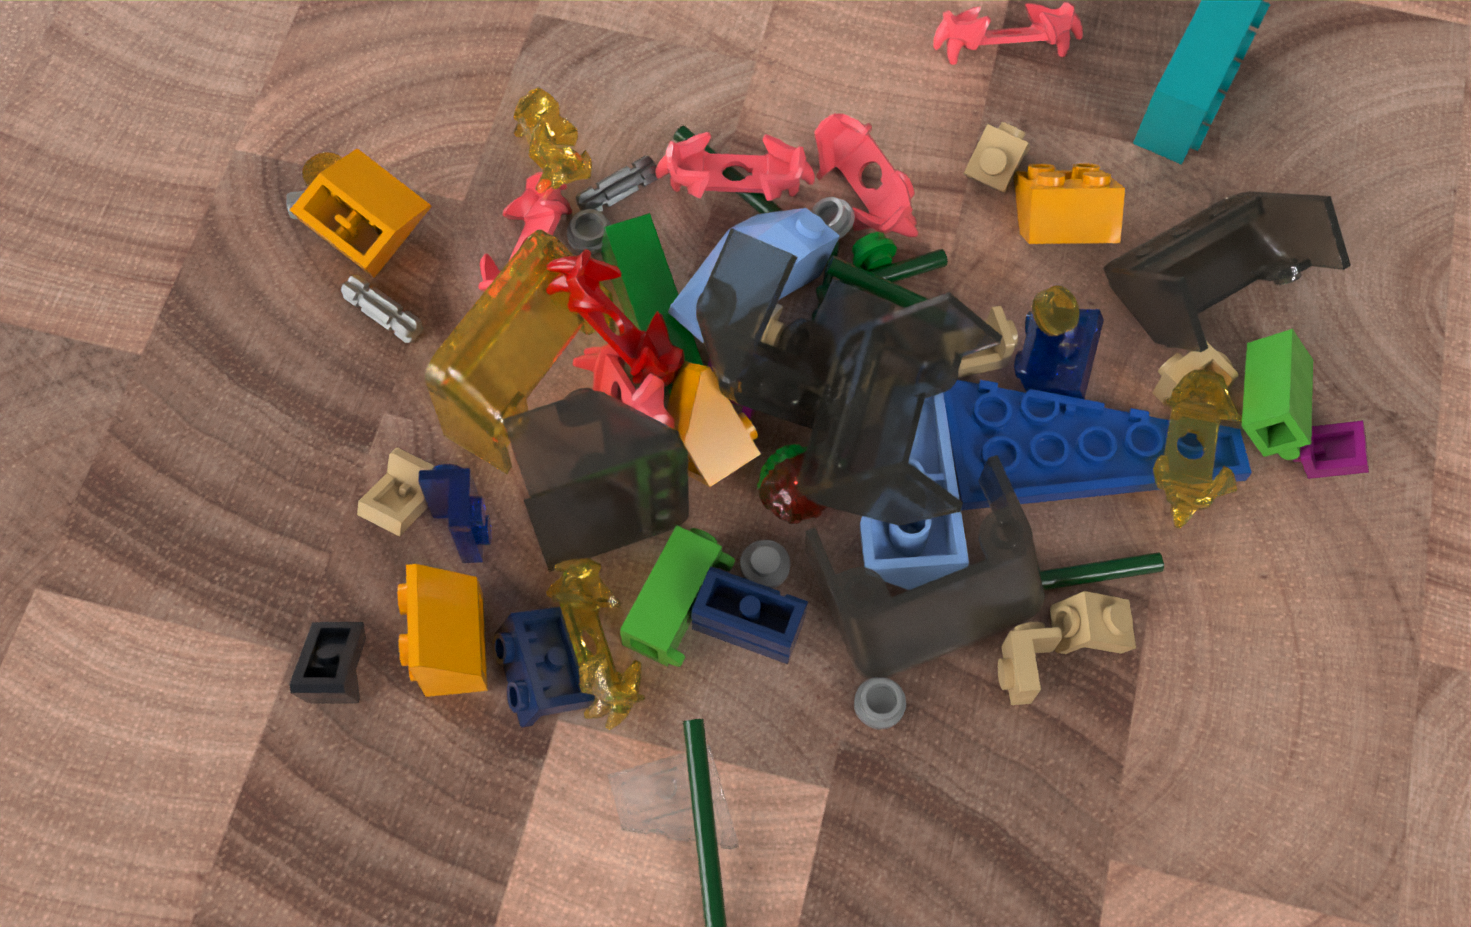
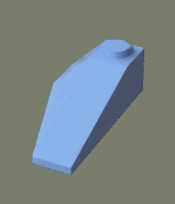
(790, 230)
(927, 548)

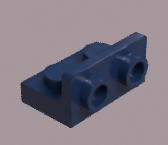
(539, 665)

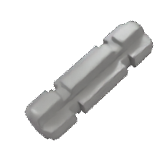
(382, 308)

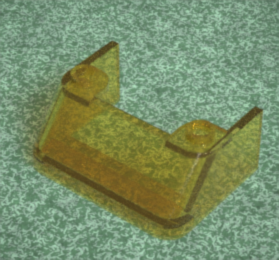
(504, 351)

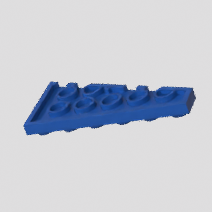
(1064, 444)

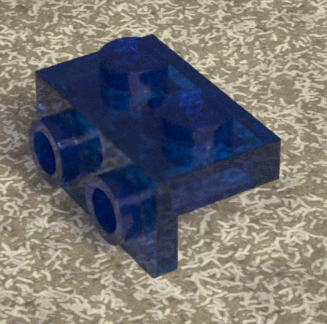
(1062, 361)
(454, 496)

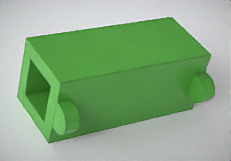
(1278, 394)
(668, 596)

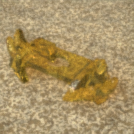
(544, 129)
(1196, 408)
(580, 598)

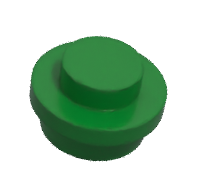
(873, 251)

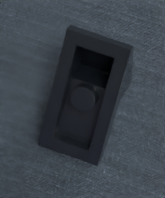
(329, 664)

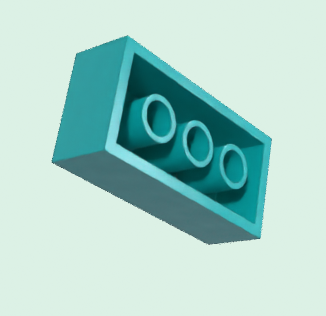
(1194, 75)

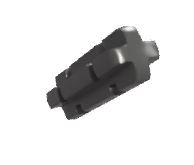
(618, 185)

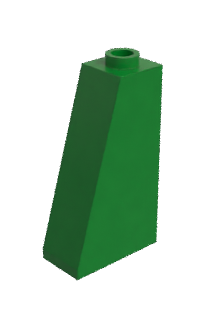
(645, 280)

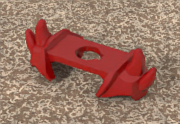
(642, 350)

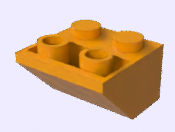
(1068, 205)
(360, 210)
(710, 427)
(444, 631)

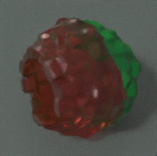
(779, 486)

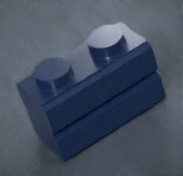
(748, 615)

